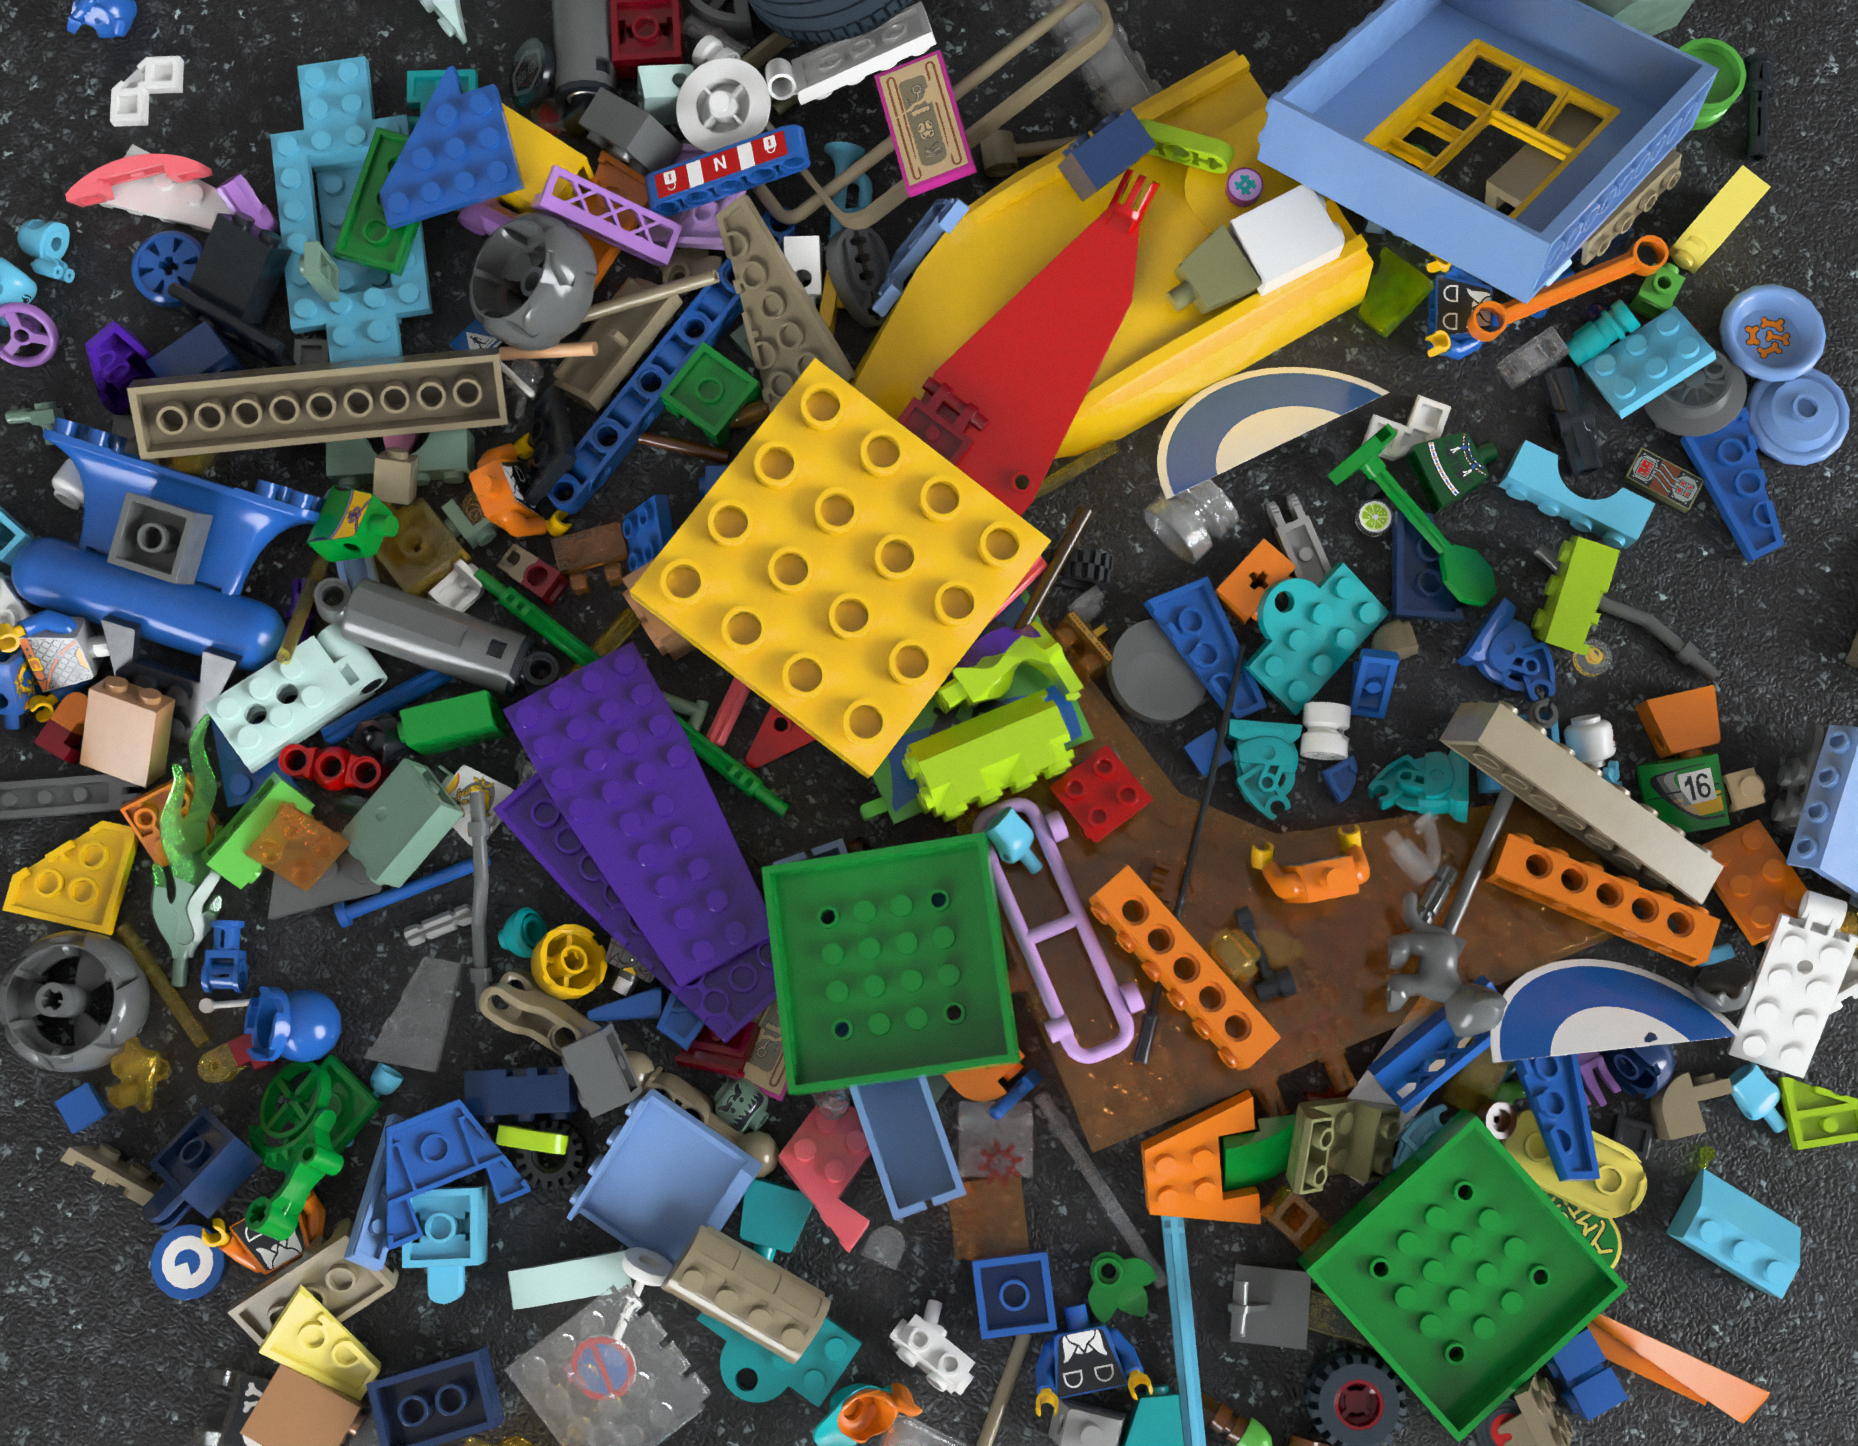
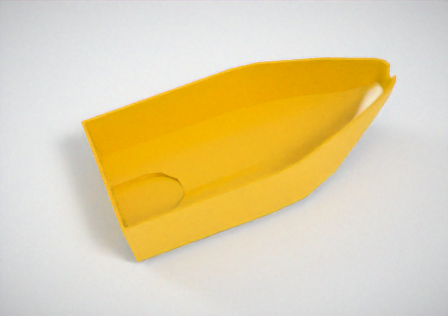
(1157, 352)

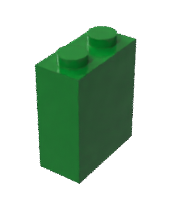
(452, 723)

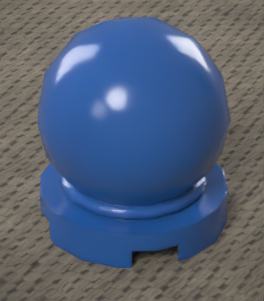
(292, 1025)

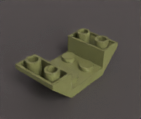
(1341, 1139)

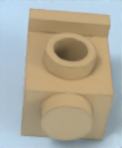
(1744, 788)

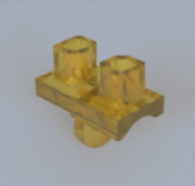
(140, 1073)

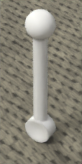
(208, 1005)

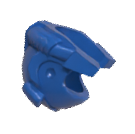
(107, 17)

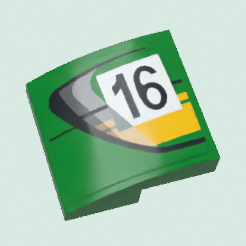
(1685, 791)

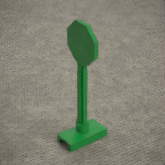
(1461, 567)

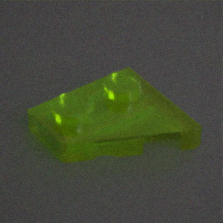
(1393, 293)

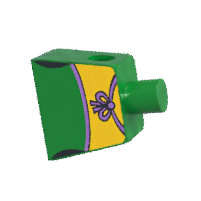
(351, 525)

